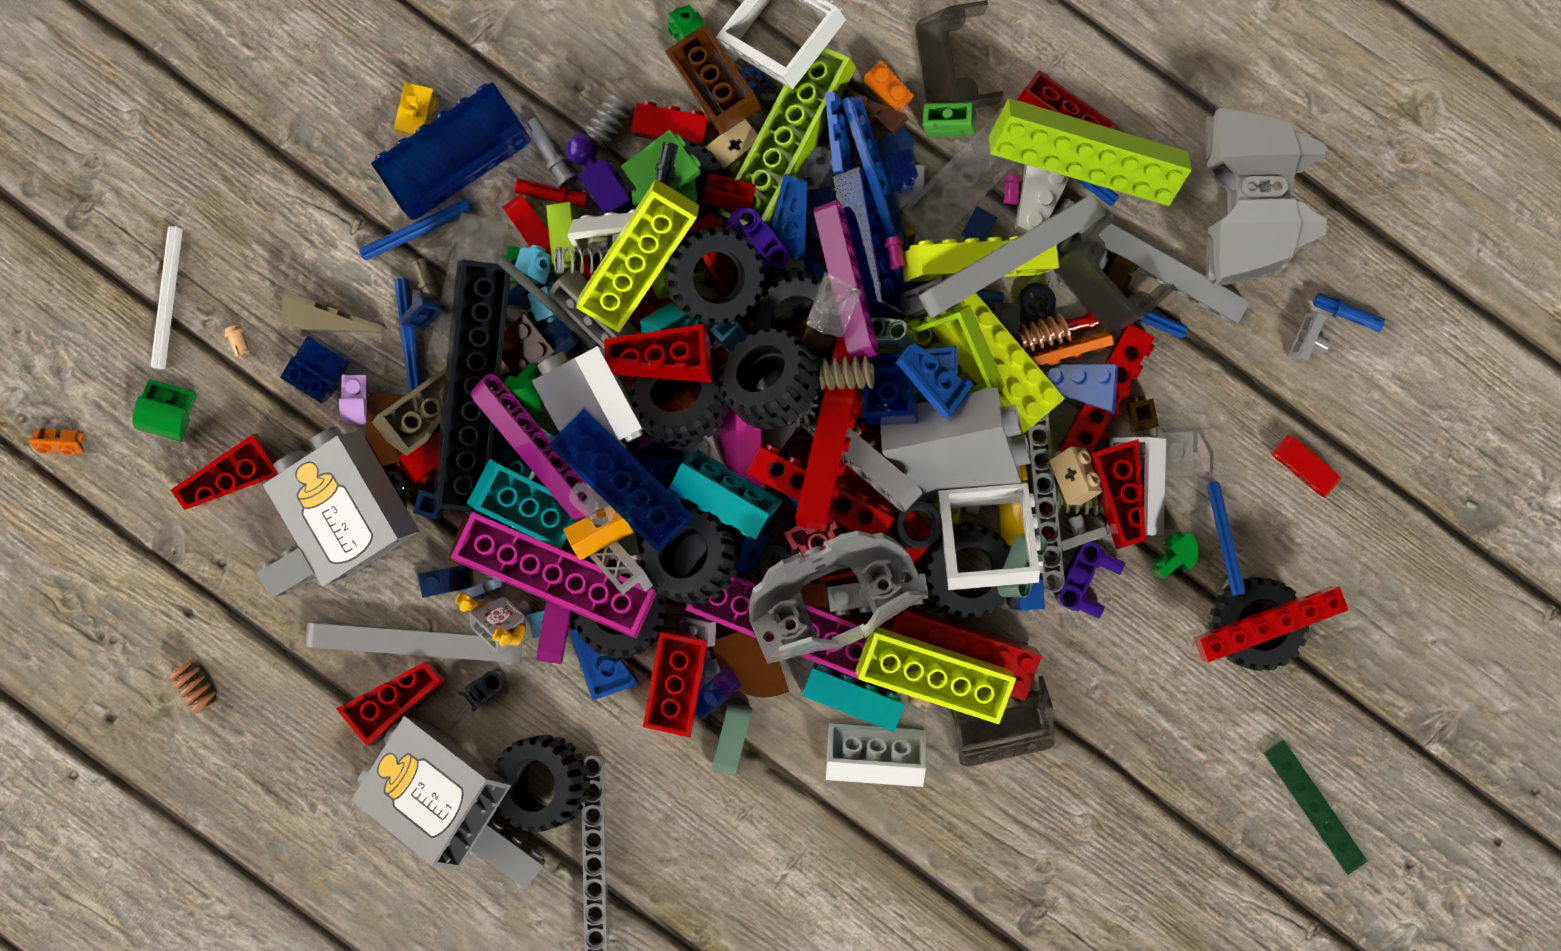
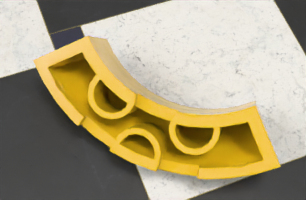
(1011, 516)

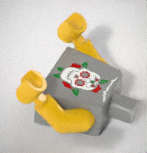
(496, 621)

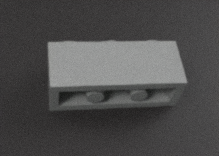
(508, 854)

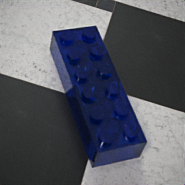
(868, 241)
(621, 478)

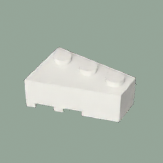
(1038, 197)

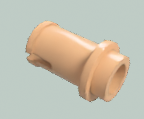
(236, 340)

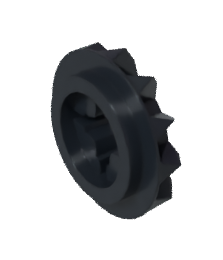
(1047, 305)

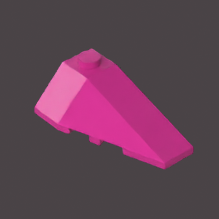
(740, 444)

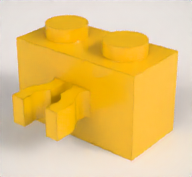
(415, 108)

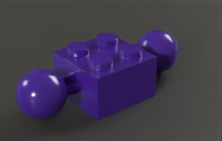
(599, 177)

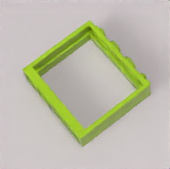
(975, 340)

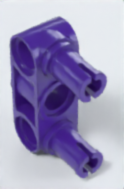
(761, 237)
(1080, 574)

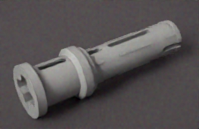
(555, 161)

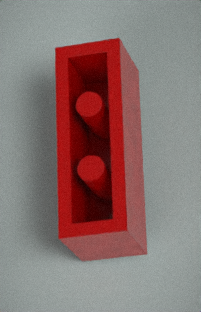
(654, 121)

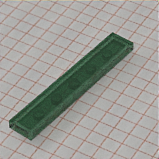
(1315, 807)

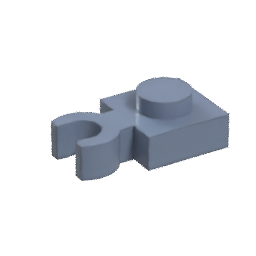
(477, 591)

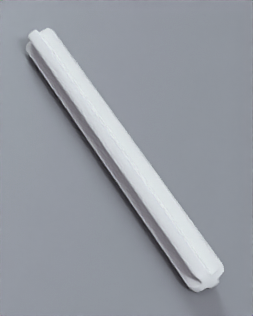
(166, 297)

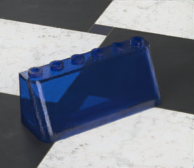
(451, 151)

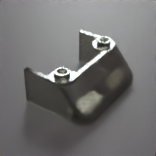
(937, 59)
(1095, 289)
(1020, 731)

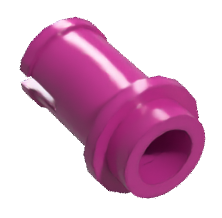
(1012, 187)
(895, 252)

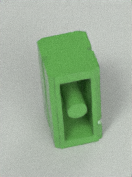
(949, 119)

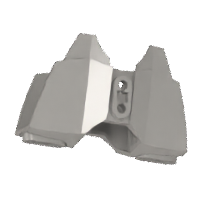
(1260, 224)
(779, 603)

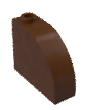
(385, 452)
(746, 661)

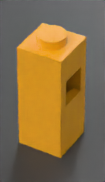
(589, 537)

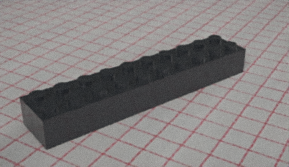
(473, 352)

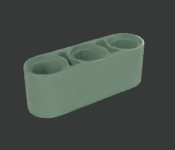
(889, 331)
(1019, 559)
(732, 738)

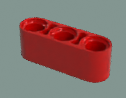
(528, 222)
(1306, 466)

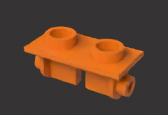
(46, 441)

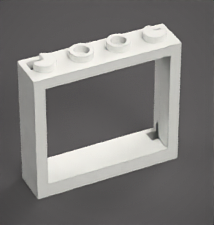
(790, 75)
(610, 394)
(990, 496)

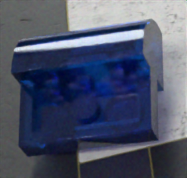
(315, 370)

